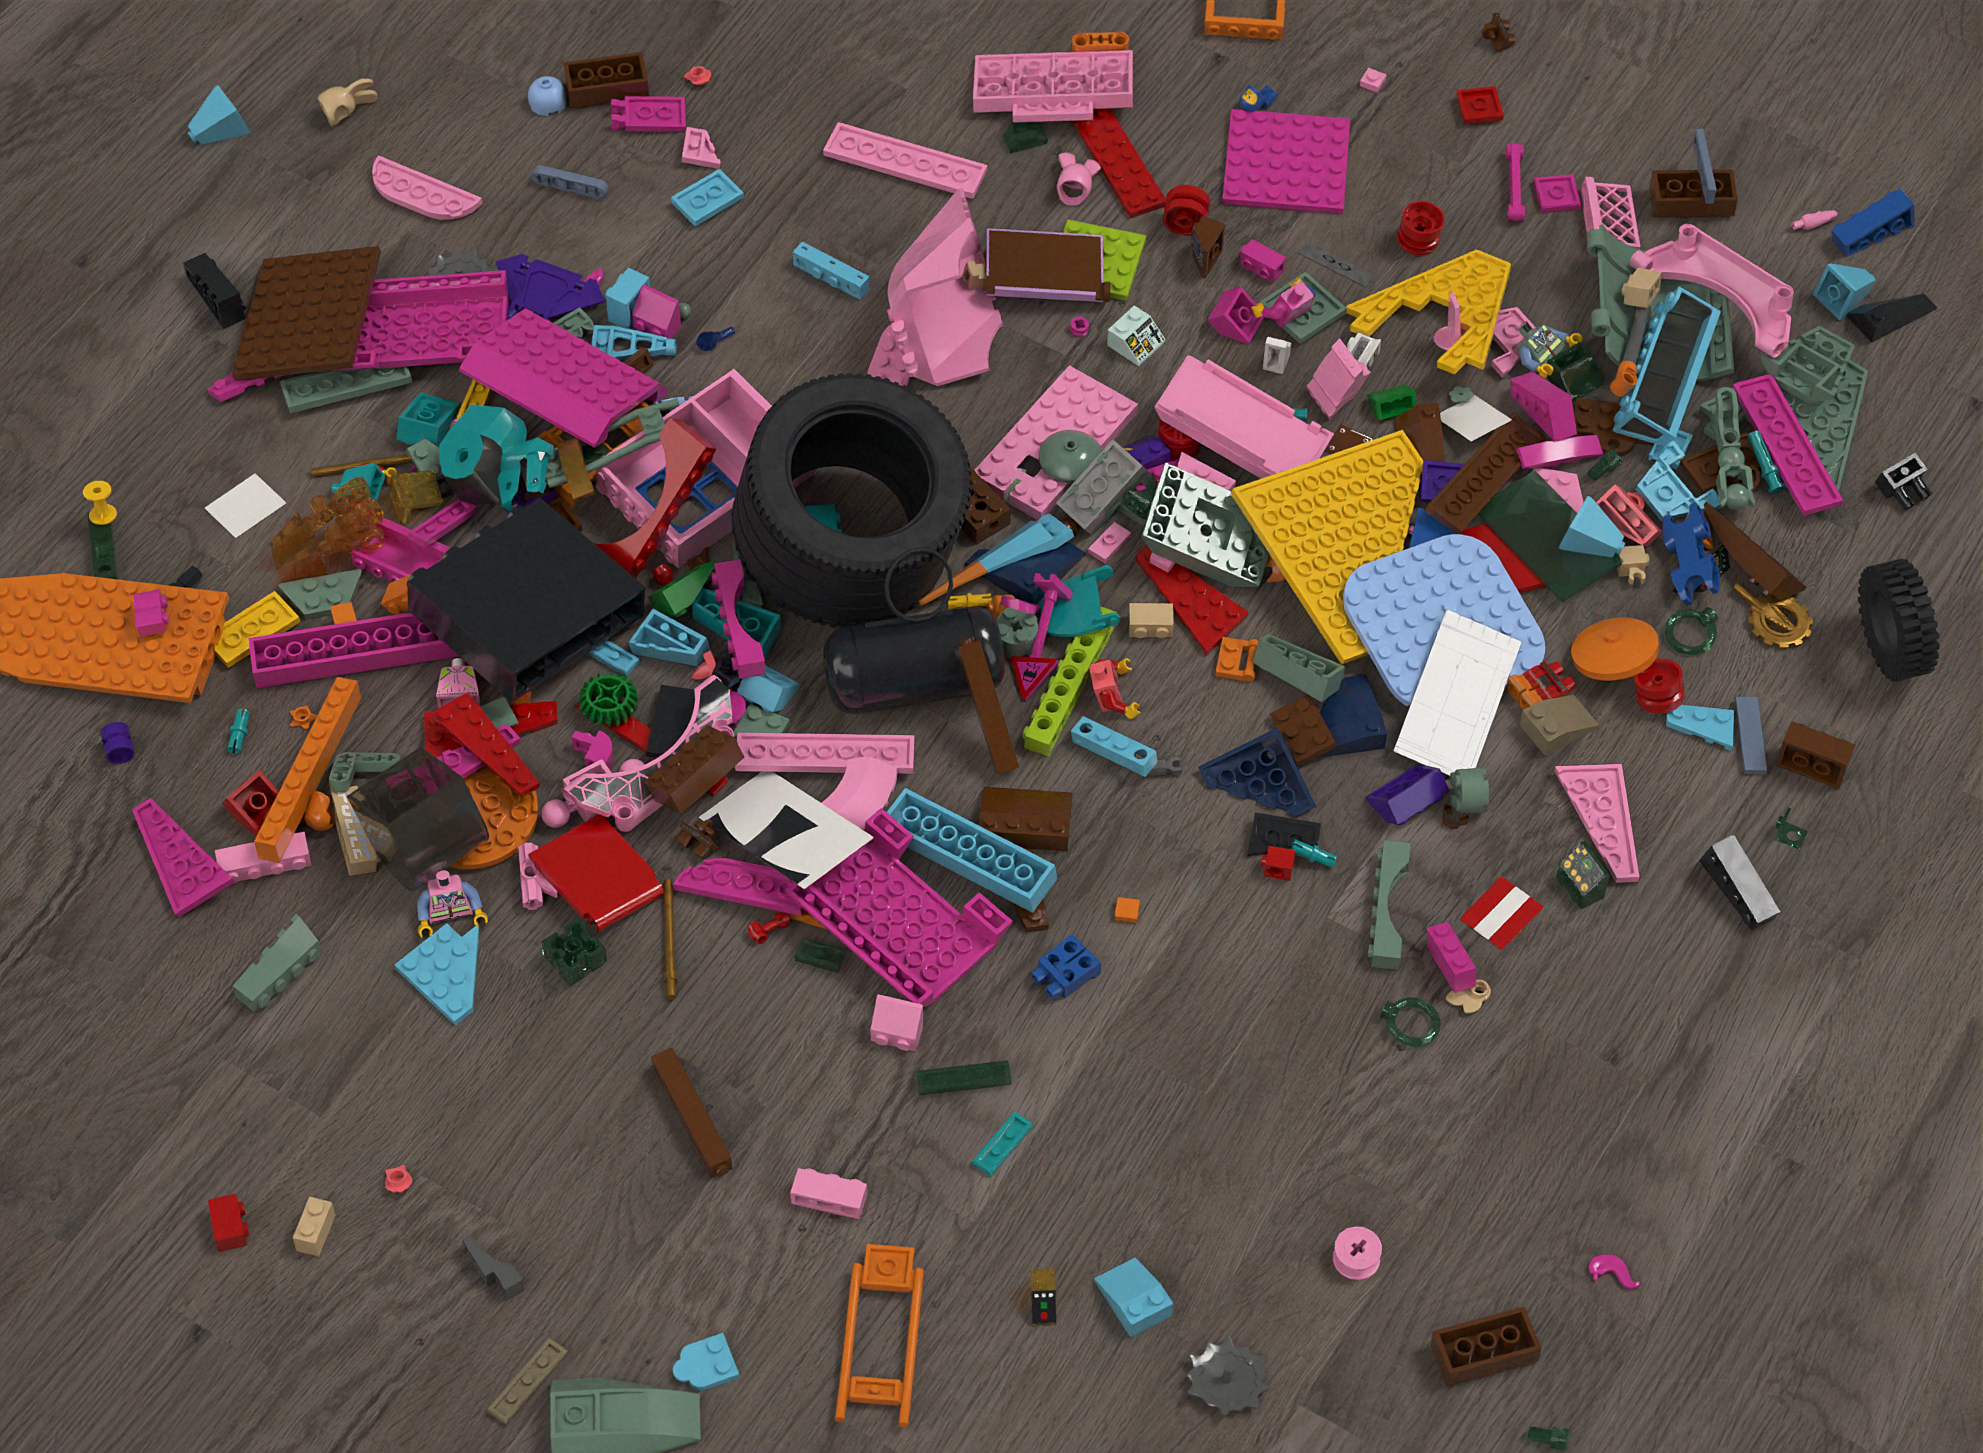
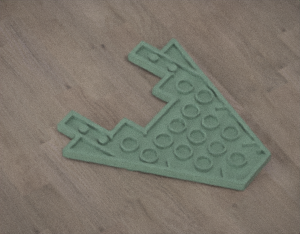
(1826, 423)

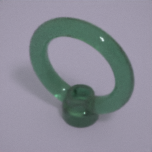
(1706, 618)
(1391, 1010)

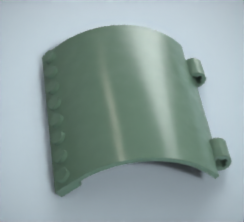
(1616, 319)

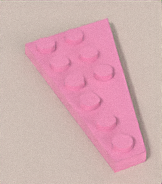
(1602, 805)

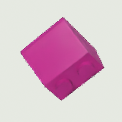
(656, 313)
(1234, 315)

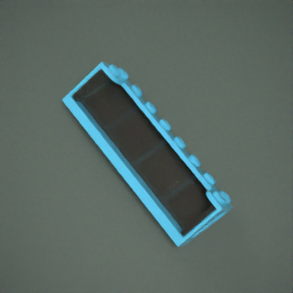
(1667, 368)

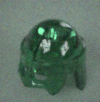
(1142, 500)

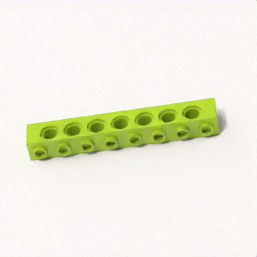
(1087, 651)

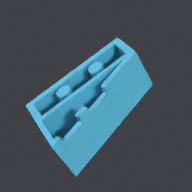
(668, 640)

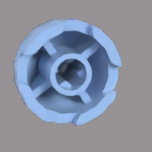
(547, 96)

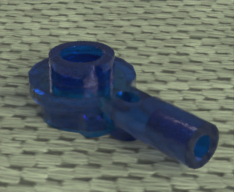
(708, 340)

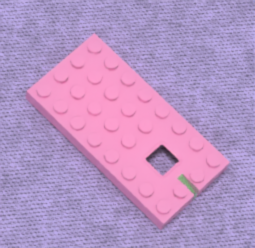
(1068, 404)

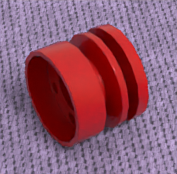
(1420, 228)
(1177, 441)

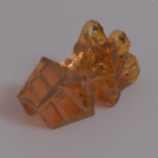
(296, 547)

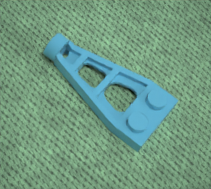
(605, 335)

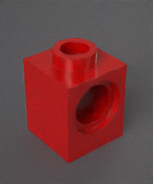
(1278, 863)

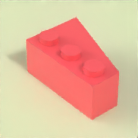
(1628, 516)

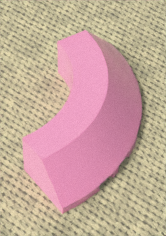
(863, 789)

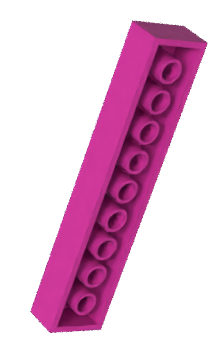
(343, 649)

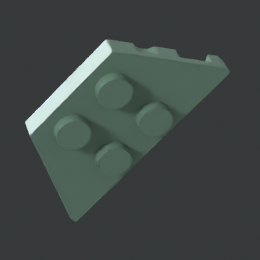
(318, 594)

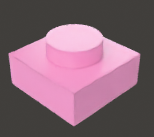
(1373, 80)

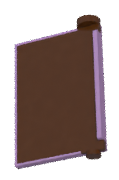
(1045, 265)

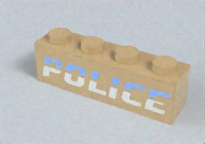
(356, 847)

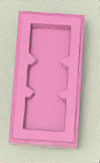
(1109, 542)

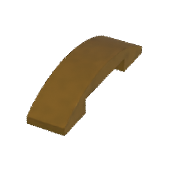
(575, 469)

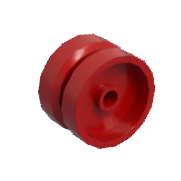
(1184, 208)
(1660, 687)

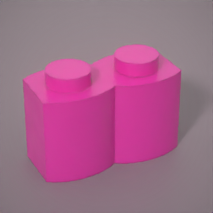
(150, 612)

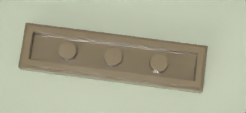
(527, 1381)

